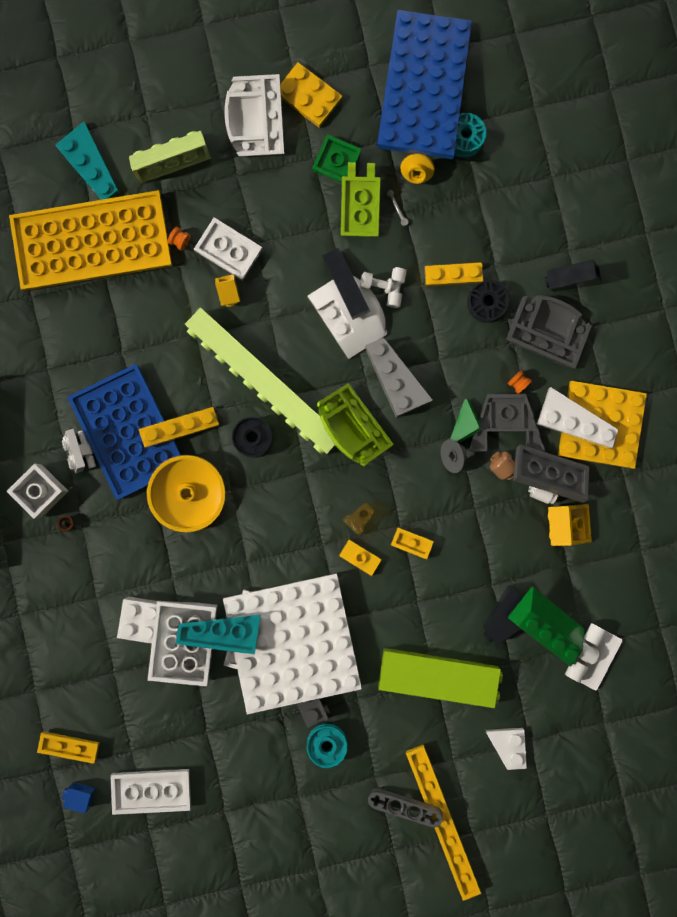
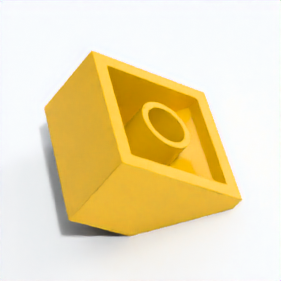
(569, 525)

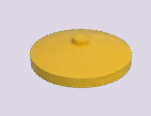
(186, 493)

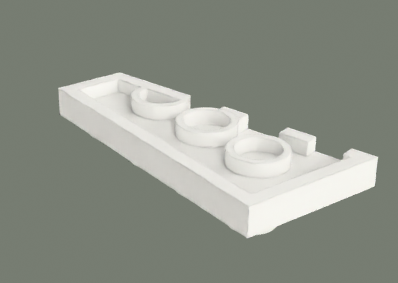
(572, 419)

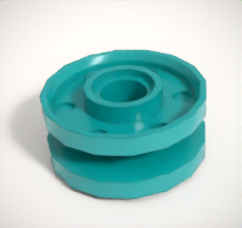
(475, 129)
(327, 757)

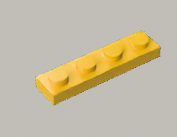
(178, 427)

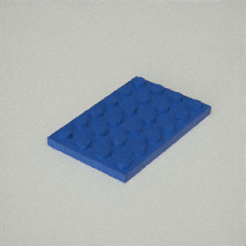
(111, 421)

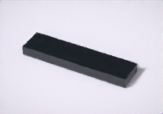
(345, 283)

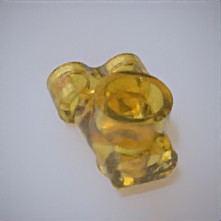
(357, 522)

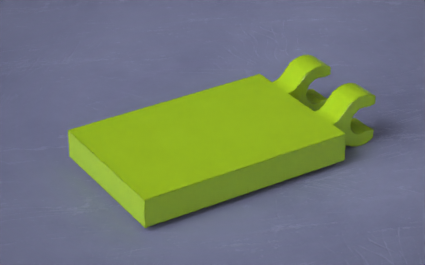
(360, 203)

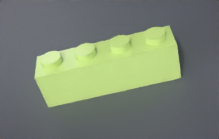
(169, 157)

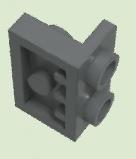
(313, 711)

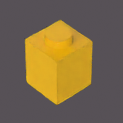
(227, 290)

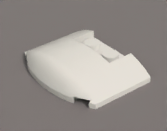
(255, 115)
(349, 333)

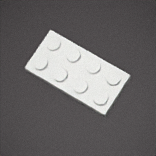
(150, 791)

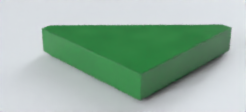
(466, 424)

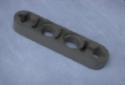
(406, 804)

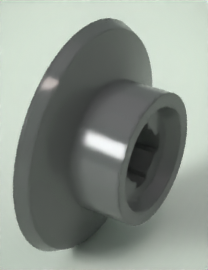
(453, 455)

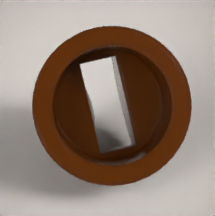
(68, 520)

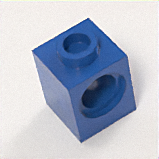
(78, 797)

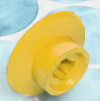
(420, 163)

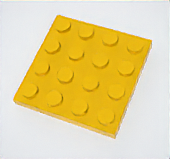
(618, 408)

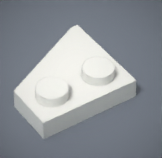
(510, 746)

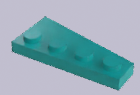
(85, 157)
(226, 634)

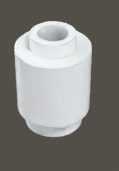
(541, 495)

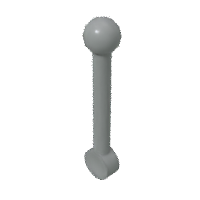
(404, 222)

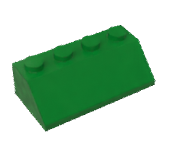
(549, 626)

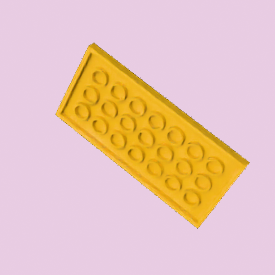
(90, 240)

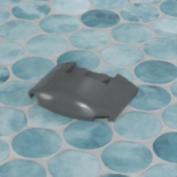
(549, 329)

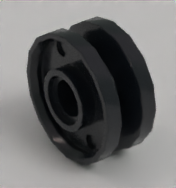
(498, 296)
(247, 426)

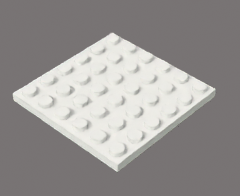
(300, 644)

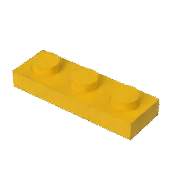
(453, 274)
(68, 747)

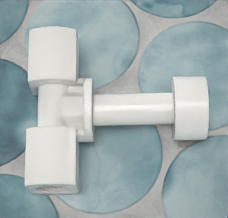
(391, 286)

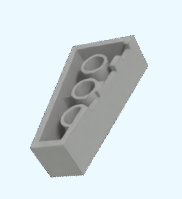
(395, 378)

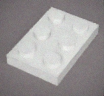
(228, 249)

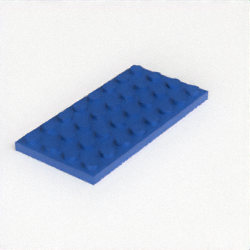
(424, 84)

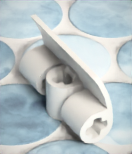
(597, 655)

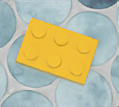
(309, 95)

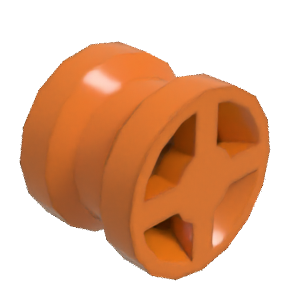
(179, 238)
(519, 382)

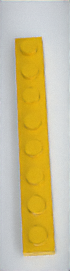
(446, 831)

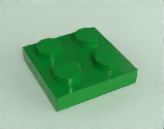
(334, 158)

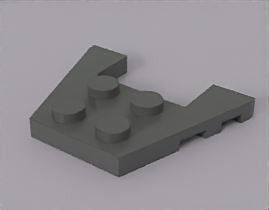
(506, 414)

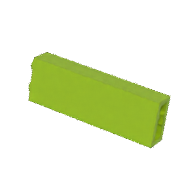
(440, 678)

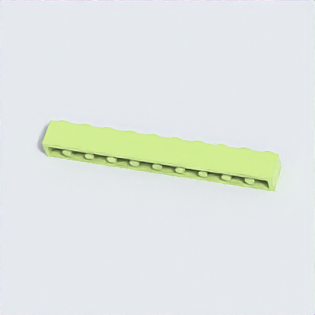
(259, 378)

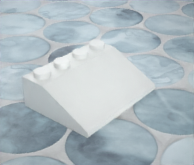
(179, 662)

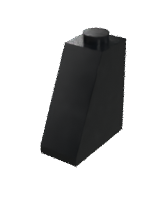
(574, 276)
(498, 625)

